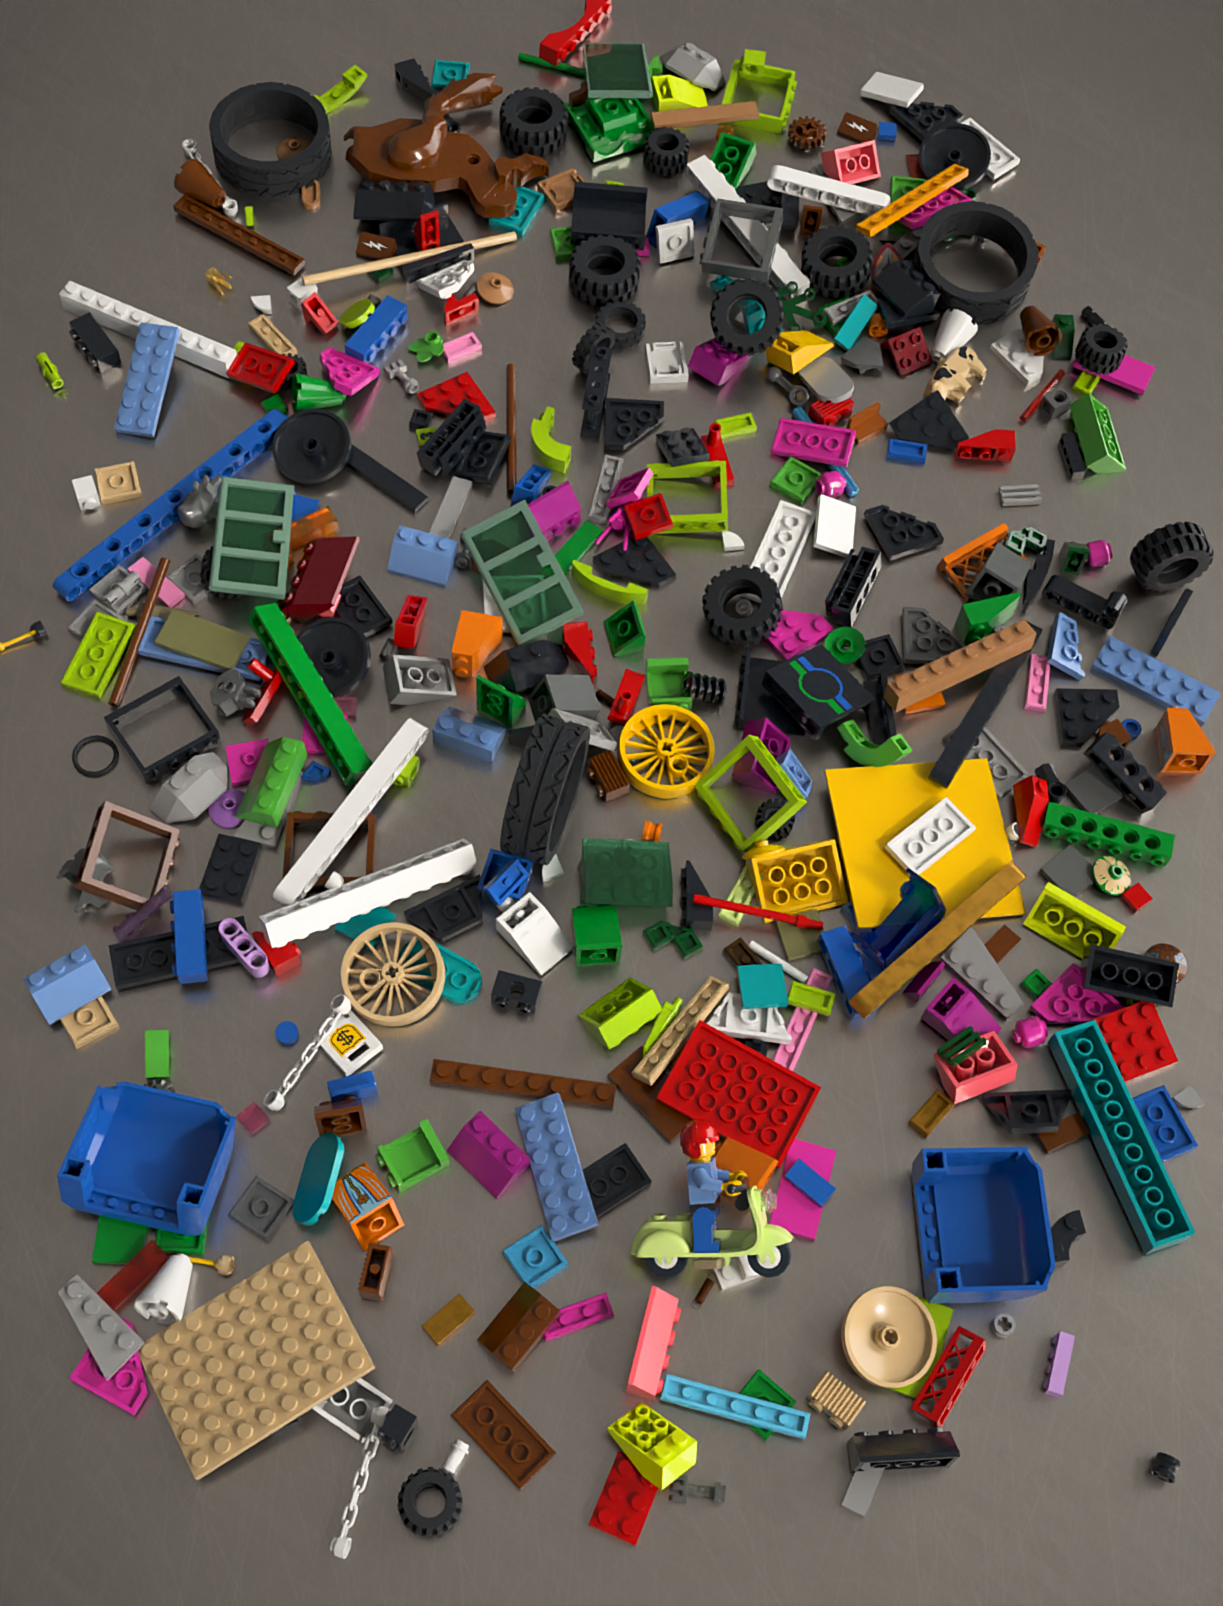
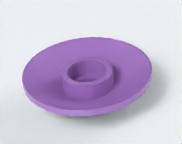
(226, 816)

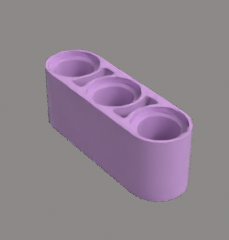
(240, 938)

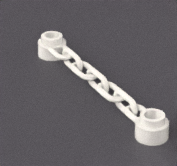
(190, 149)
(274, 1099)
(341, 1545)

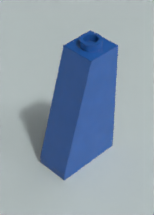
(691, 206)

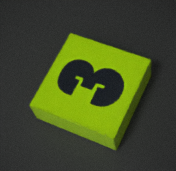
(424, 434)

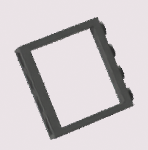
(747, 211)

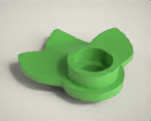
(428, 346)

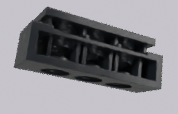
(438, 449)
(852, 585)

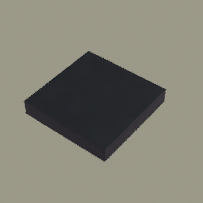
(880, 656)

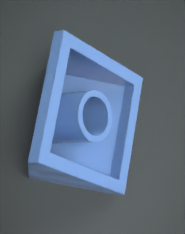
(795, 772)

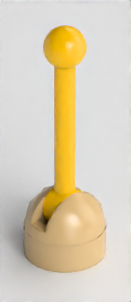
(223, 1264)

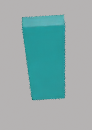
(855, 322)

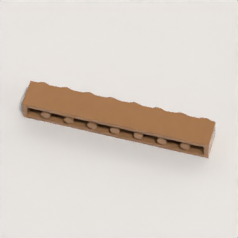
(959, 665)

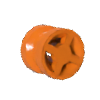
(877, 326)
(651, 831)

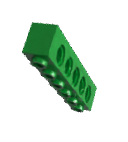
(1117, 830)

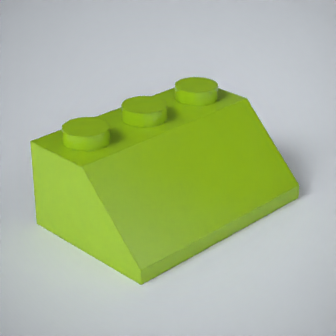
(620, 1012)

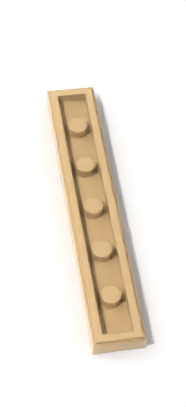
(680, 1030)

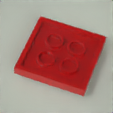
(1136, 1039)

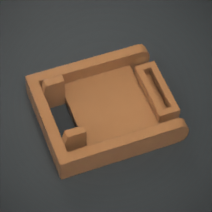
(562, 187)

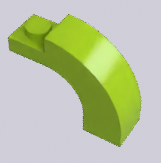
(548, 452)

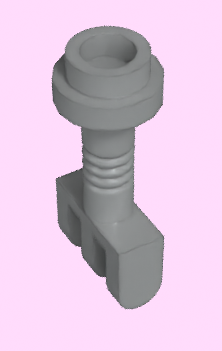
(410, 385)

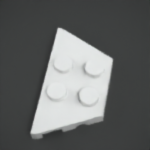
(752, 1024)

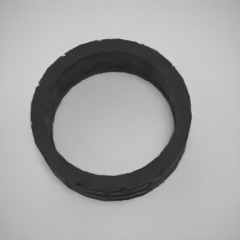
(265, 102)
(989, 223)
(544, 789)

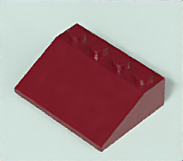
(319, 576)

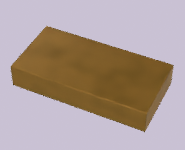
(931, 1113)
(448, 1319)

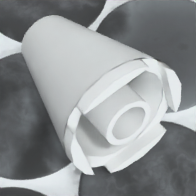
(953, 333)
(166, 1292)

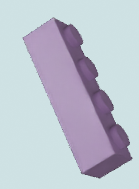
(1059, 1364)

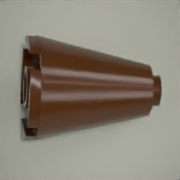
(199, 184)
(1039, 332)

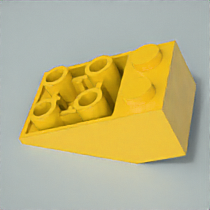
(796, 350)

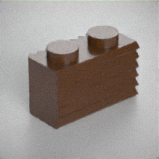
(607, 776)
(375, 1272)

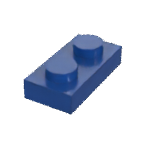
(506, 881)

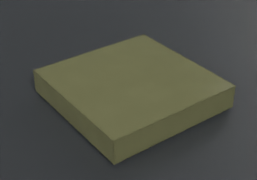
(798, 941)

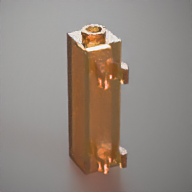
(311, 527)

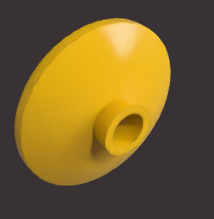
(761, 849)

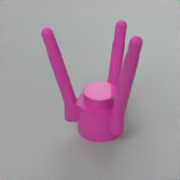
(617, 521)

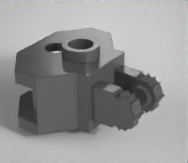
(234, 693)

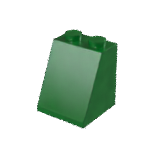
(596, 935)

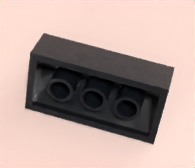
(392, 200)
(1129, 975)
(904, 1450)

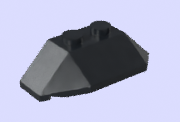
(526, 665)

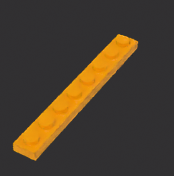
(912, 200)

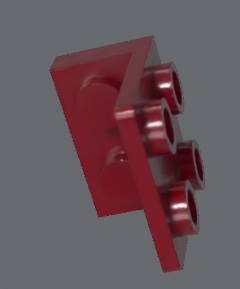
(908, 351)

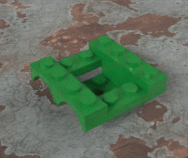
(623, 125)

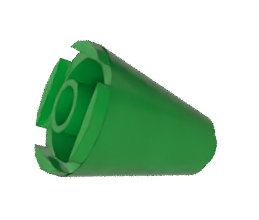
(313, 393)

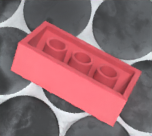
(652, 1345)

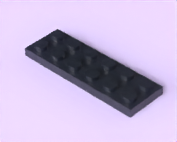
(152, 958)

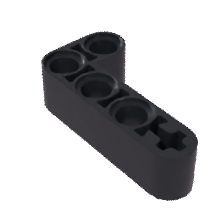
(1084, 602)

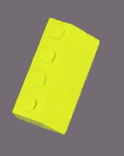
(1072, 922)

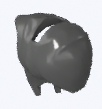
(199, 504)
(70, 871)

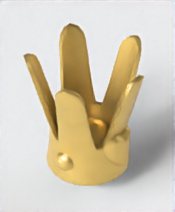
(215, 276)

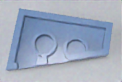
(1063, 646)

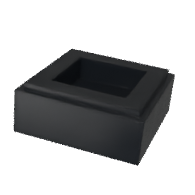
(420, 419)

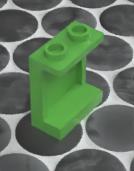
(665, 680)
(412, 1157)

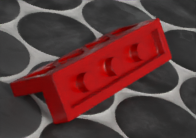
(958, 1380)

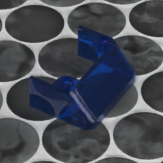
(905, 925)

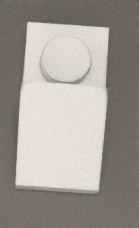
(735, 1273)

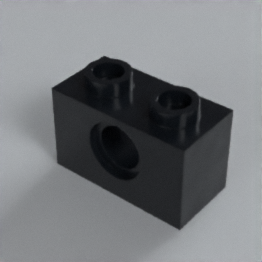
(509, 982)
(398, 1429)

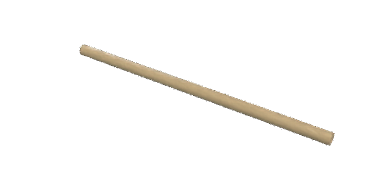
(403, 259)

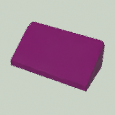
(923, 980)

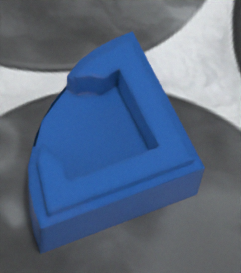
(315, 773)

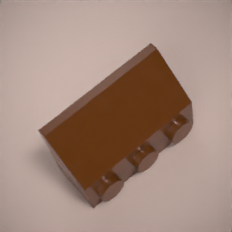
(519, 1326)

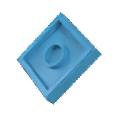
(535, 1257)

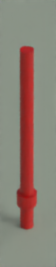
(799, 921)

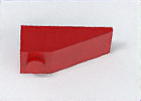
(427, 231)
(410, 621)
(1030, 805)

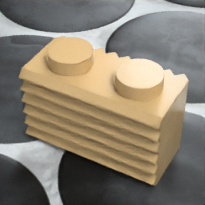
(835, 1400)

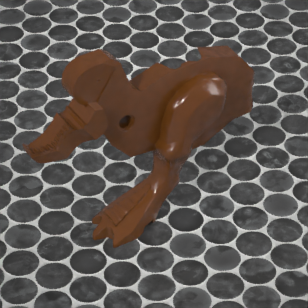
(448, 160)

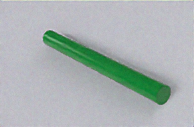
(561, 66)

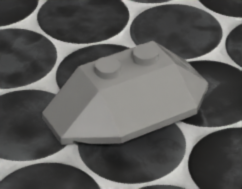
(694, 66)
(191, 789)

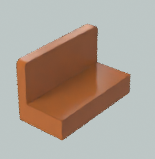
(867, 423)

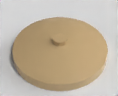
(889, 1337)

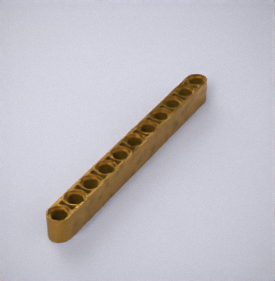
(937, 940)

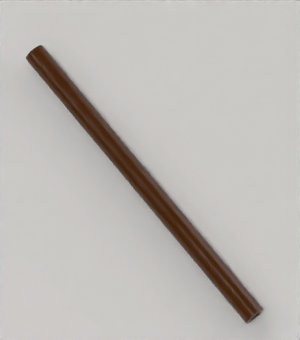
(511, 426)
(139, 631)

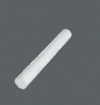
(776, 960)

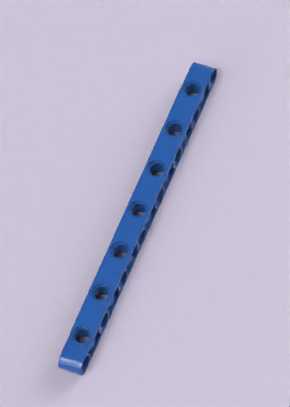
(164, 509)

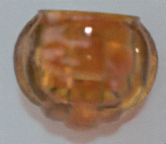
(726, 129)

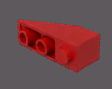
(991, 445)
(578, 649)

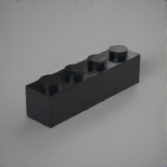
(1072, 455)

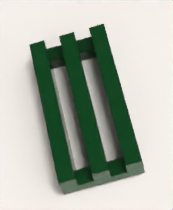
(952, 1046)

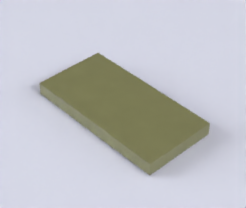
(202, 640)

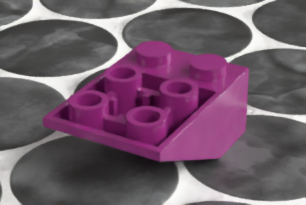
(715, 361)
(956, 1010)

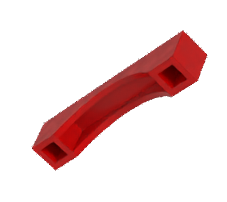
(558, 45)

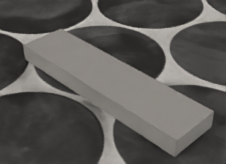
(606, 482)
(451, 507)

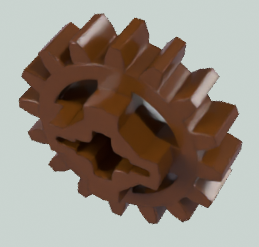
(807, 132)

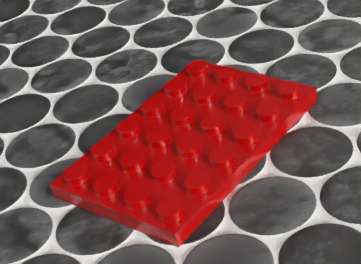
(738, 1092)

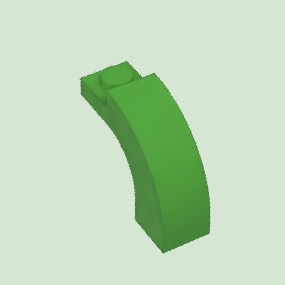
(872, 754)

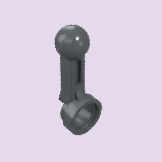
(774, 375)

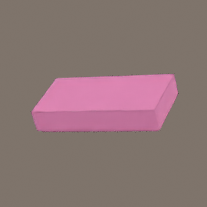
(461, 347)

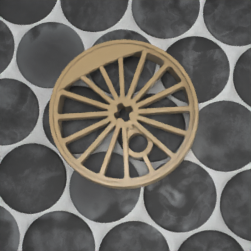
(435, 963)

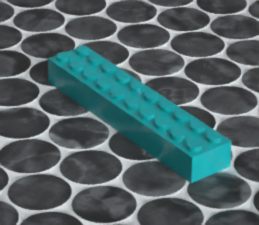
(1121, 1137)

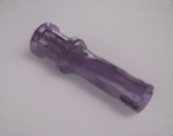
(135, 920)

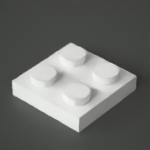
(675, 241)

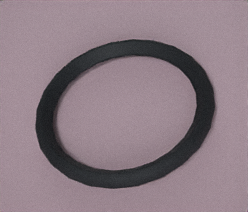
(96, 773)

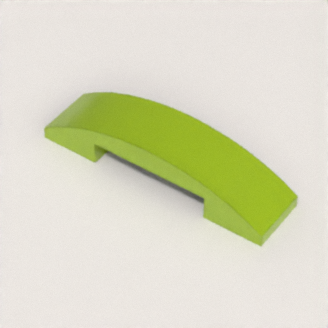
(341, 92)
(607, 589)

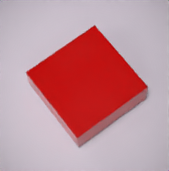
(1136, 897)

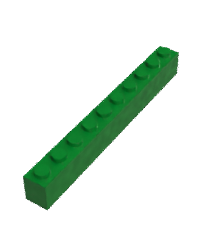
(310, 693)

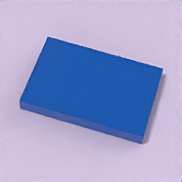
(1164, 1123)

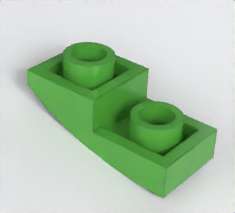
(655, 67)
(156, 1053)

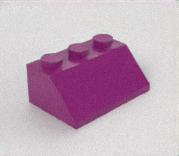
(556, 510)
(747, 768)
(488, 1155)

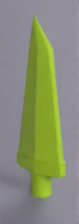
(663, 1021)

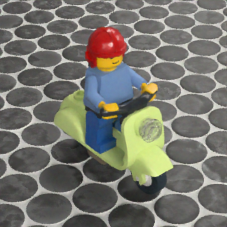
(671, 1240)

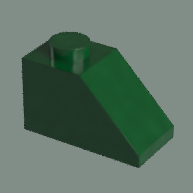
(1066, 325)
(1072, 557)

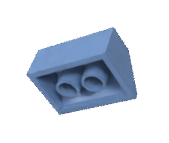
(422, 556)
(468, 734)
(67, 984)

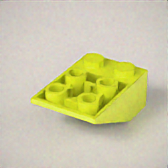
(676, 93)
(654, 1445)

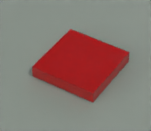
(648, 516)

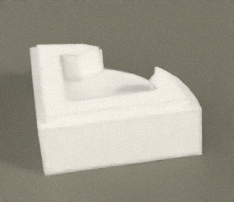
(262, 303)
(731, 541)
(552, 870)

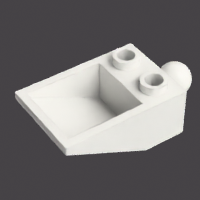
(533, 937)

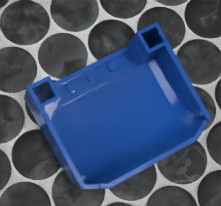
(148, 1158)
(981, 1224)

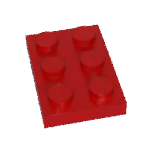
(260, 367)
(623, 1502)

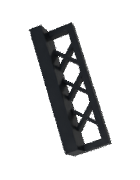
(881, 717)

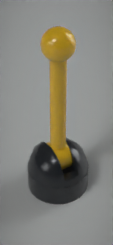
(36, 630)

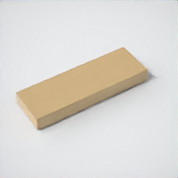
(271, 336)

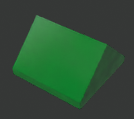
(626, 630)

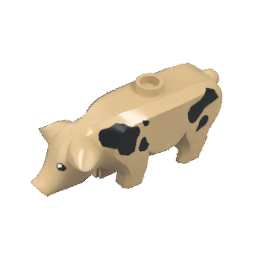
(952, 372)

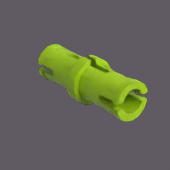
(49, 370)

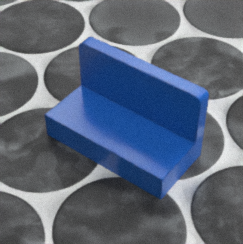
(356, 1085)

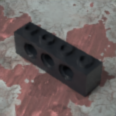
(1128, 785)

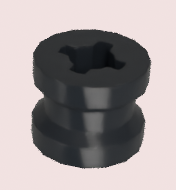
(1165, 1467)

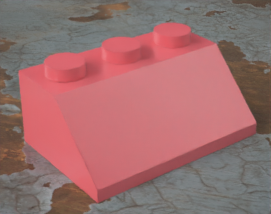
(852, 163)
(980, 1072)

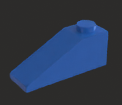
(530, 485)

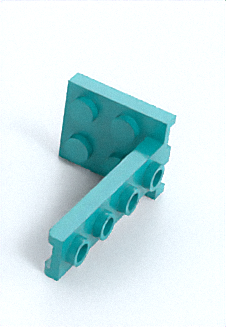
(752, 311)

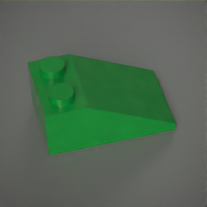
(733, 157)
(982, 617)
(499, 703)

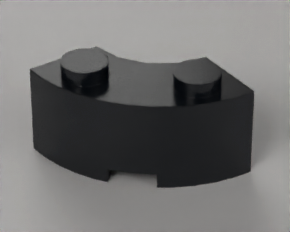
(1064, 1232)

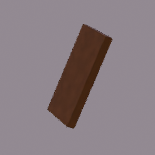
(644, 1096)
(503, 1435)

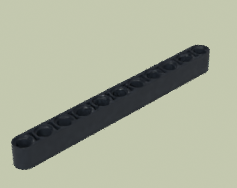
(977, 717)

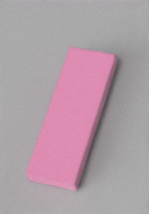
(169, 592)
(1037, 683)

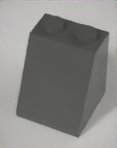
(999, 574)
(566, 693)

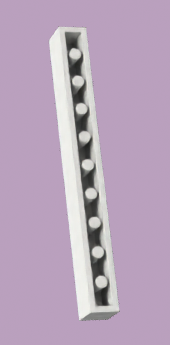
(749, 232)
(127, 320)
(367, 893)

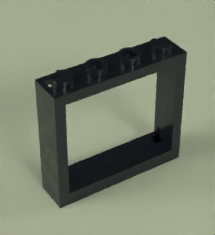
(149, 703)

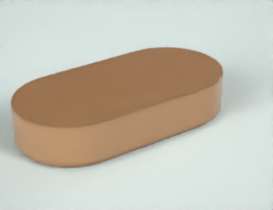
(311, 196)

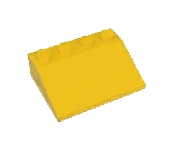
(799, 878)

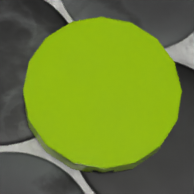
(356, 313)

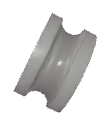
(998, 1329)

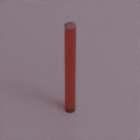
(1036, 402)

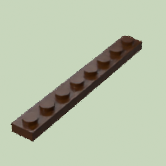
(239, 234)
(522, 1083)

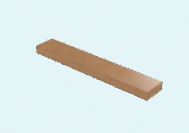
(705, 115)

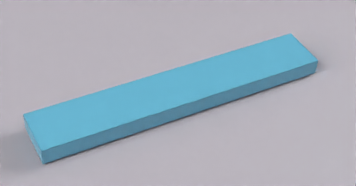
(735, 1406)

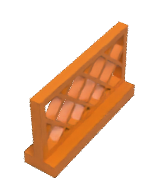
(971, 551)

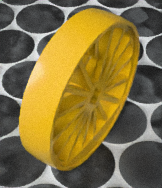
(655, 716)

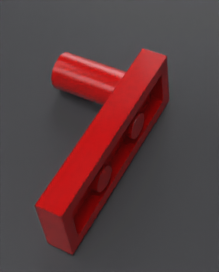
(717, 452)
(272, 681)
(626, 697)

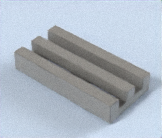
(1018, 493)

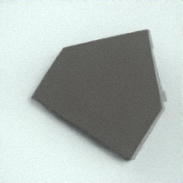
(864, 355)

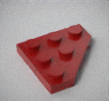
(450, 393)

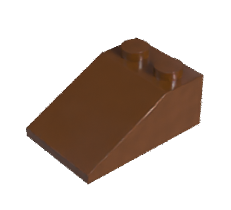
(340, 1117)

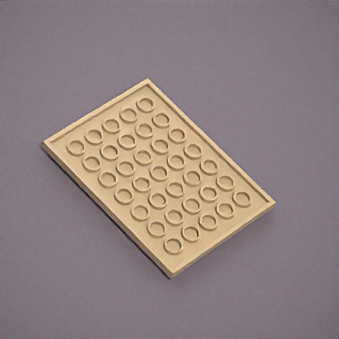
(254, 1359)

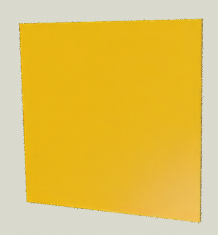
(881, 802)

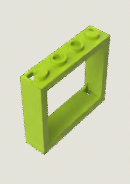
(773, 76)
(694, 522)
(776, 773)

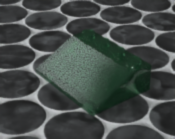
(626, 873)

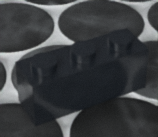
(94, 342)

